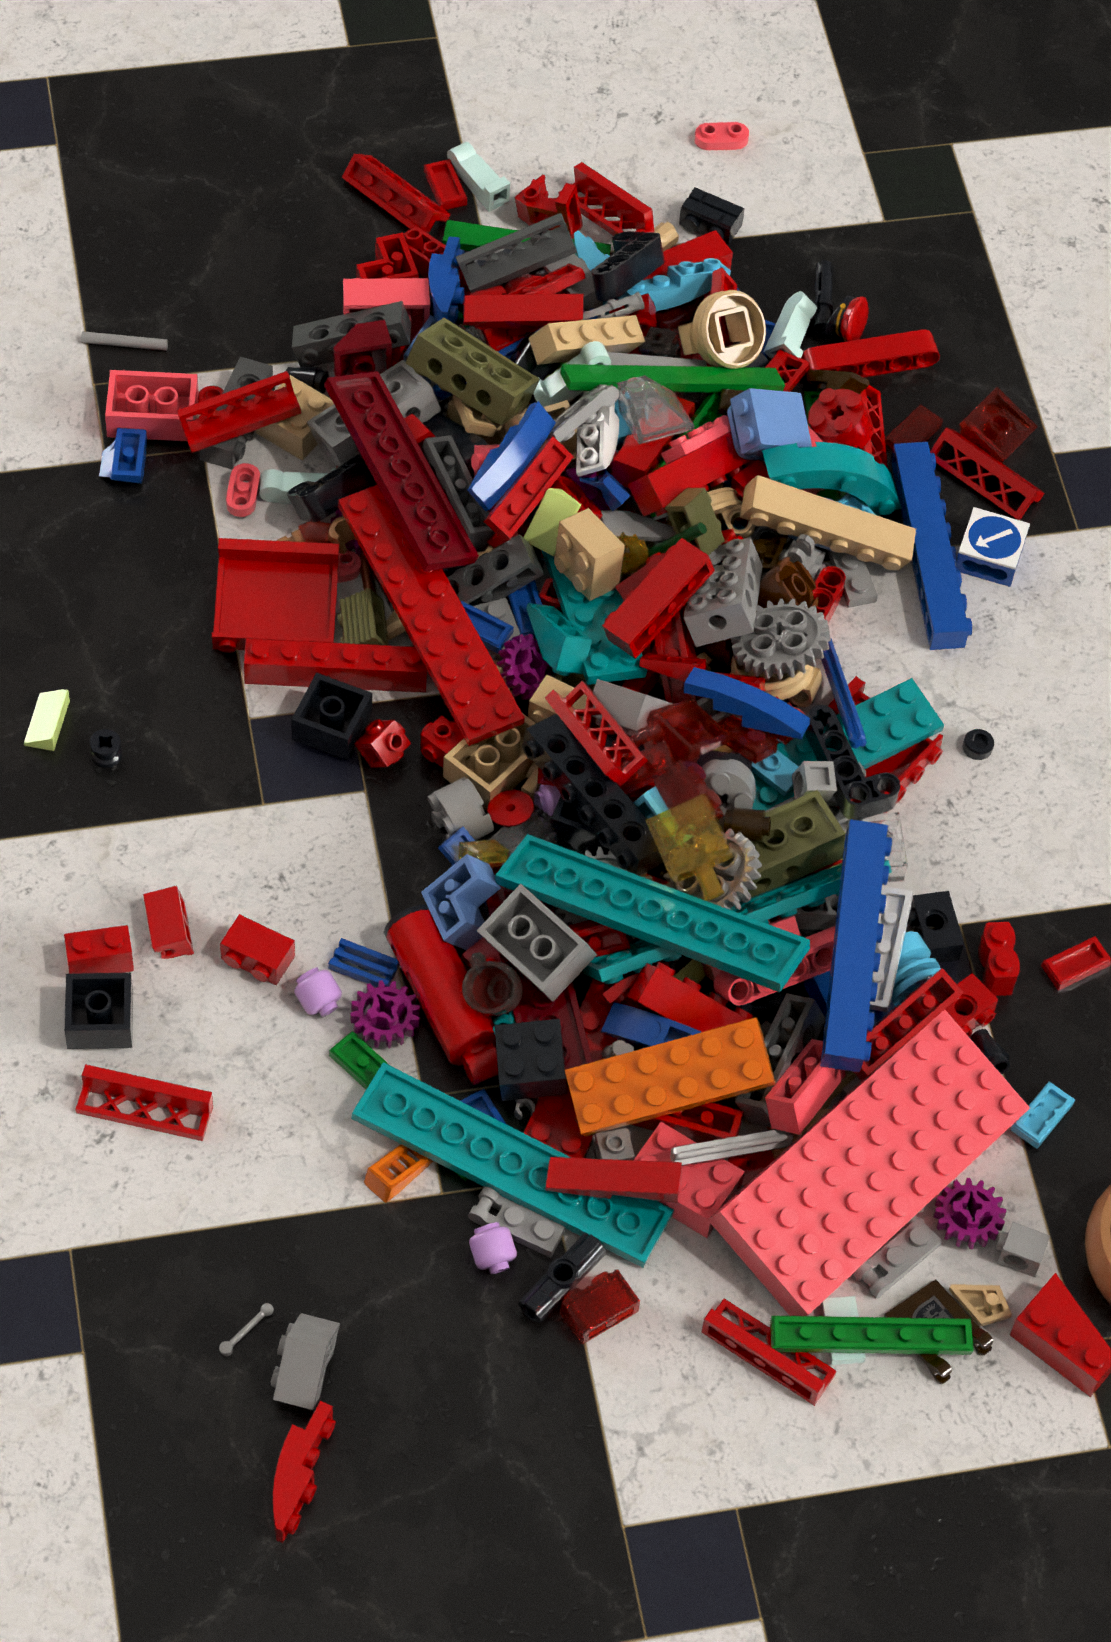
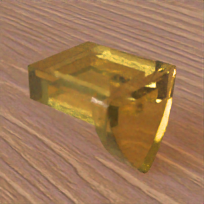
(485, 850)

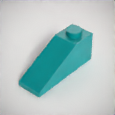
(559, 639)

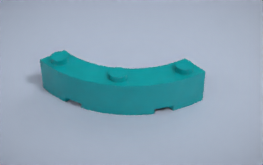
(834, 468)

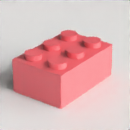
(370, 293)
(149, 402)
(702, 1185)

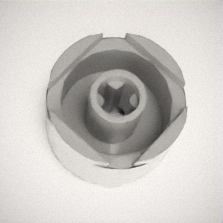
(733, 779)
(458, 807)

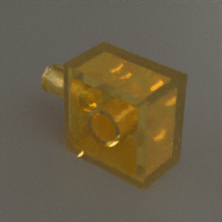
(692, 843)

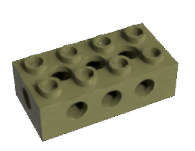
(474, 362)
(800, 841)

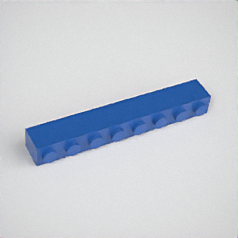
(933, 556)
(855, 946)

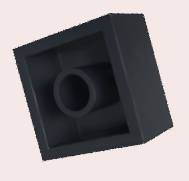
(331, 716)
(99, 1010)
(530, 1059)

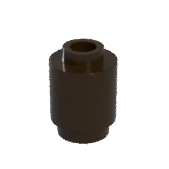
(749, 822)

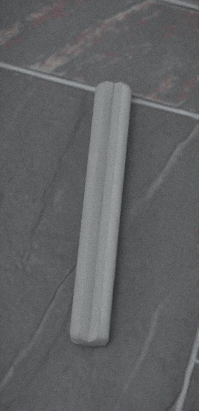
(731, 1147)

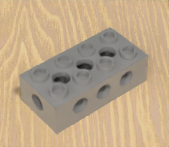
(409, 393)
(729, 597)

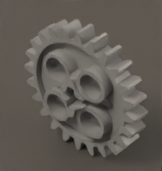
(783, 640)
(733, 875)

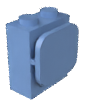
(767, 420)

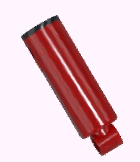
(437, 982)

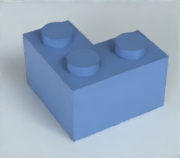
(456, 899)

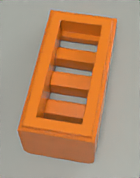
(384, 1182)

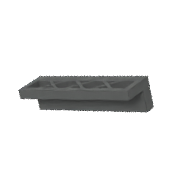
(517, 257)

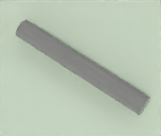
(124, 341)

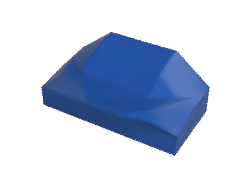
(125, 456)
(611, 490)

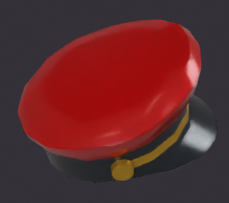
(848, 319)

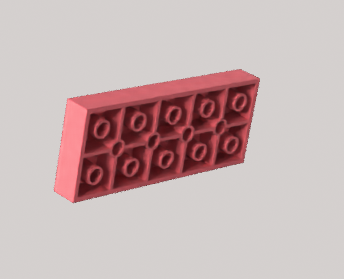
(868, 1166)

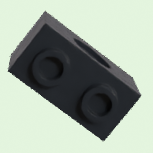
(937, 911)

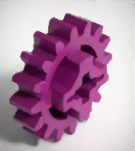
(523, 665)
(385, 1003)
(958, 1219)

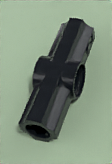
(549, 1291)

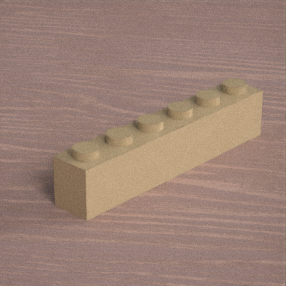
(828, 523)

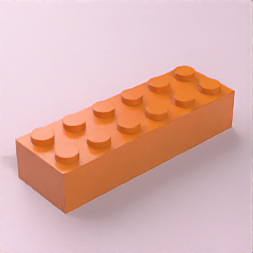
(670, 1077)

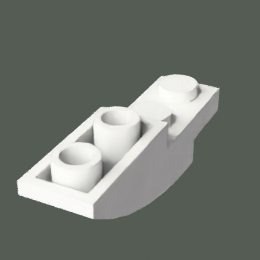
(597, 441)

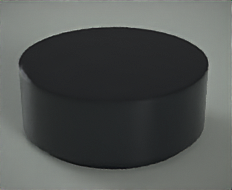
(978, 744)

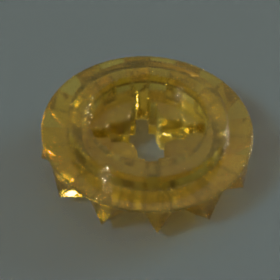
(637, 553)

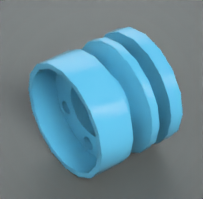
(913, 968)

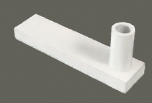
(895, 923)

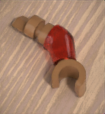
(323, 532)

